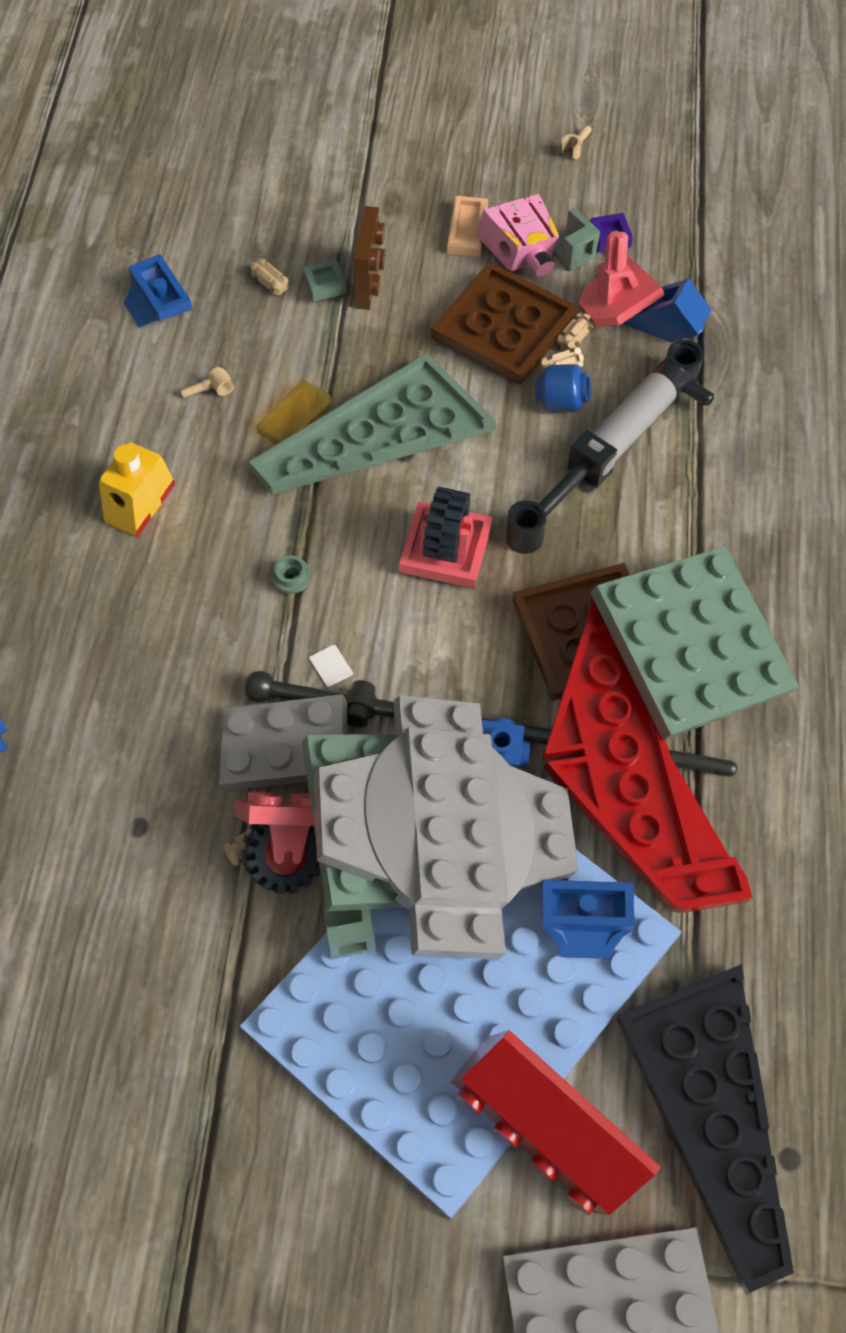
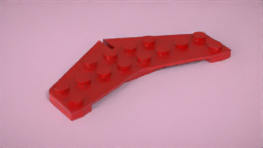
(632, 784)

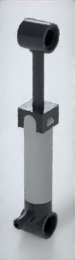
(596, 452)

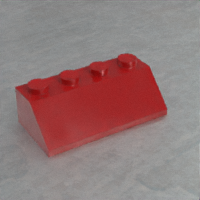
(553, 1124)

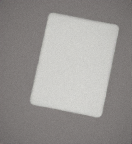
(331, 665)

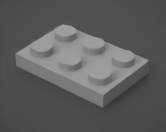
(265, 740)

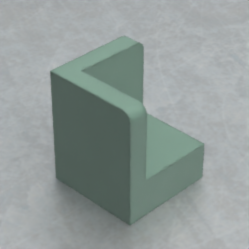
(577, 242)
(349, 932)

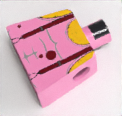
(520, 234)

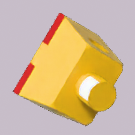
(134, 488)

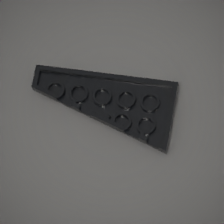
(711, 1096)

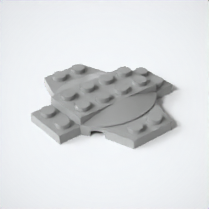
(444, 826)

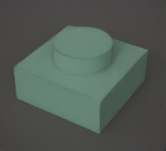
(325, 280)

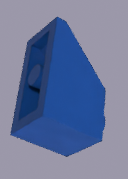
(675, 315)

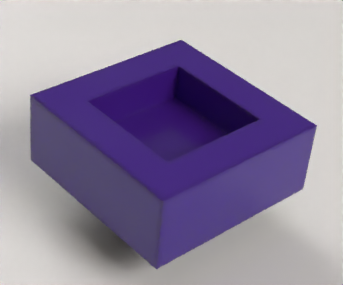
(610, 223)

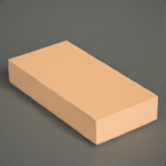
(464, 225)

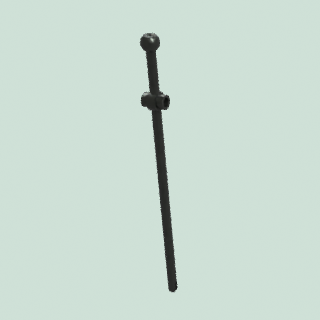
(363, 705)

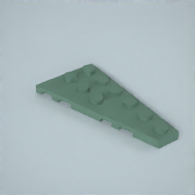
(391, 420)

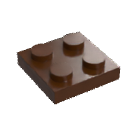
(369, 258)

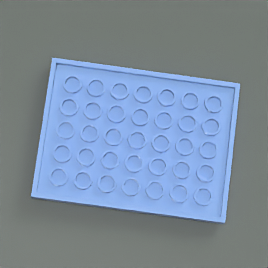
(393, 1029)

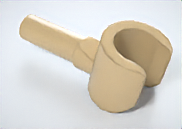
(574, 142)
(216, 379)

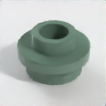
(291, 566)

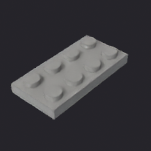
(613, 1287)

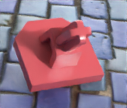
(620, 287)

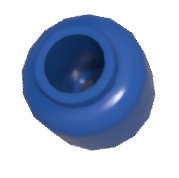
(563, 388)

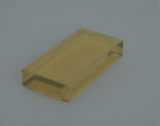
(294, 412)

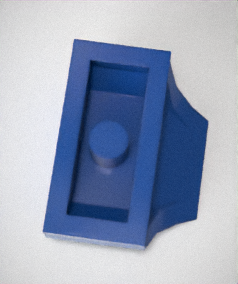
(154, 292)
(587, 916)

